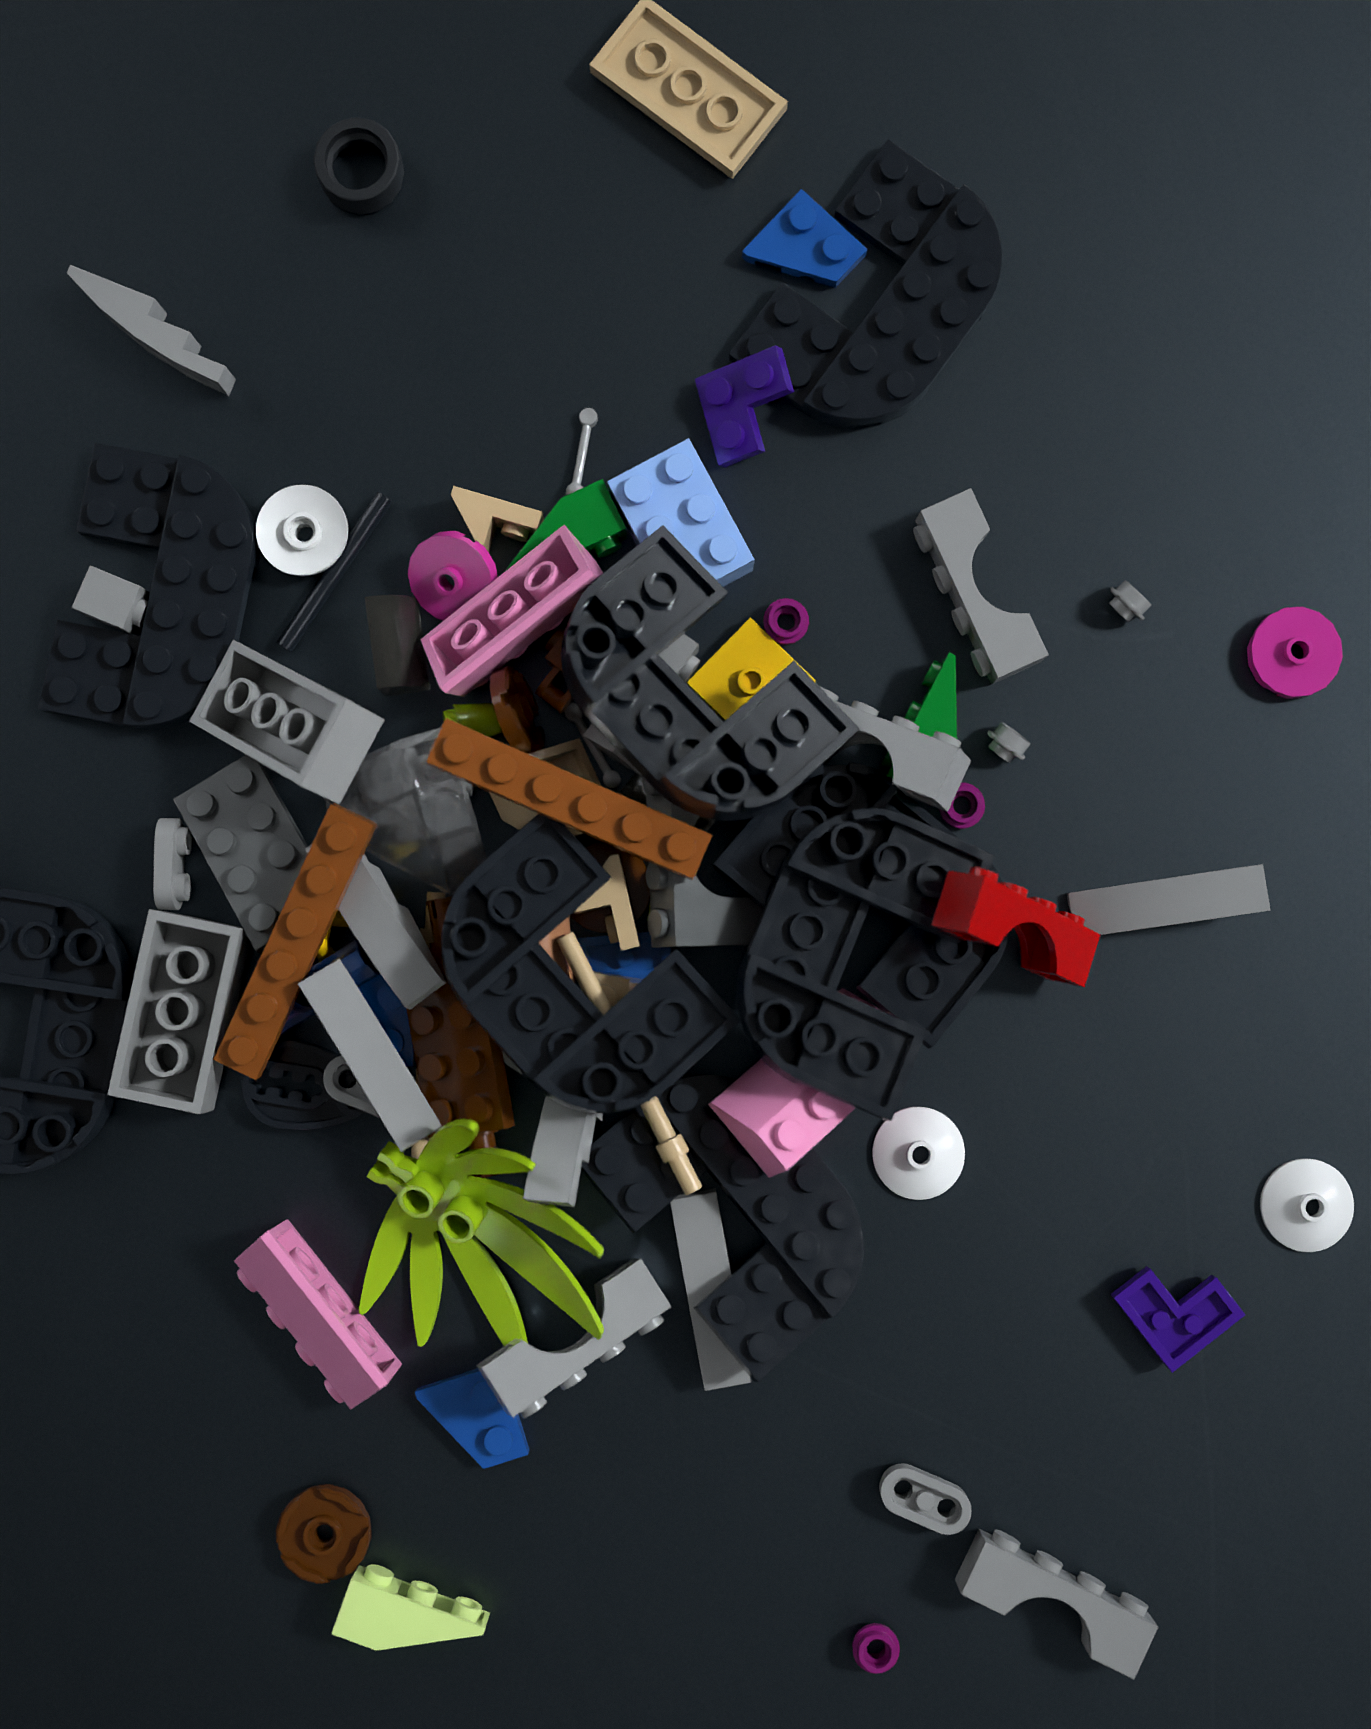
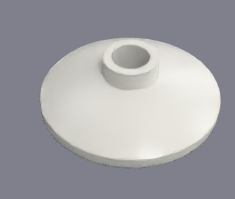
(286, 515)
(894, 1150)
(1285, 1201)

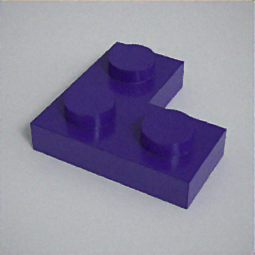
(730, 400)
(1181, 1327)

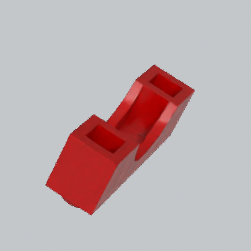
(984, 911)

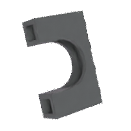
(683, 909)

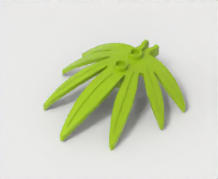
(445, 1197)

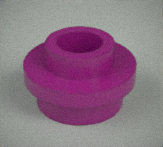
(786, 607)
(976, 808)
(875, 1662)

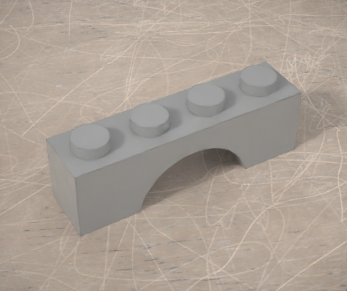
(1001, 639)
(922, 764)
(625, 1303)
(1004, 1575)

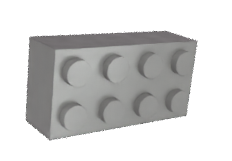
(287, 722)
(179, 1011)

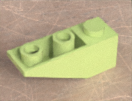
(395, 1613)

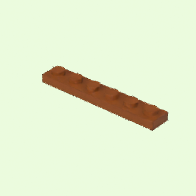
(568, 799)
(295, 941)

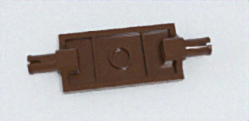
(455, 1058)

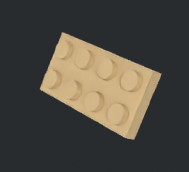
(688, 86)

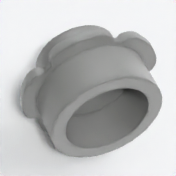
(1129, 601)
(1008, 743)

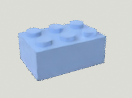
(681, 496)

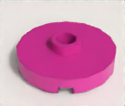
(452, 555)
(1272, 658)

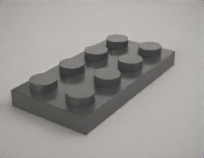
(246, 842)

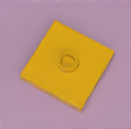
(739, 669)

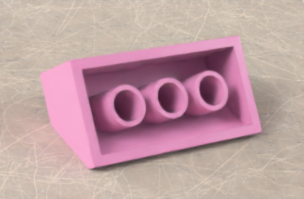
(510, 613)
(778, 1117)
(317, 1314)

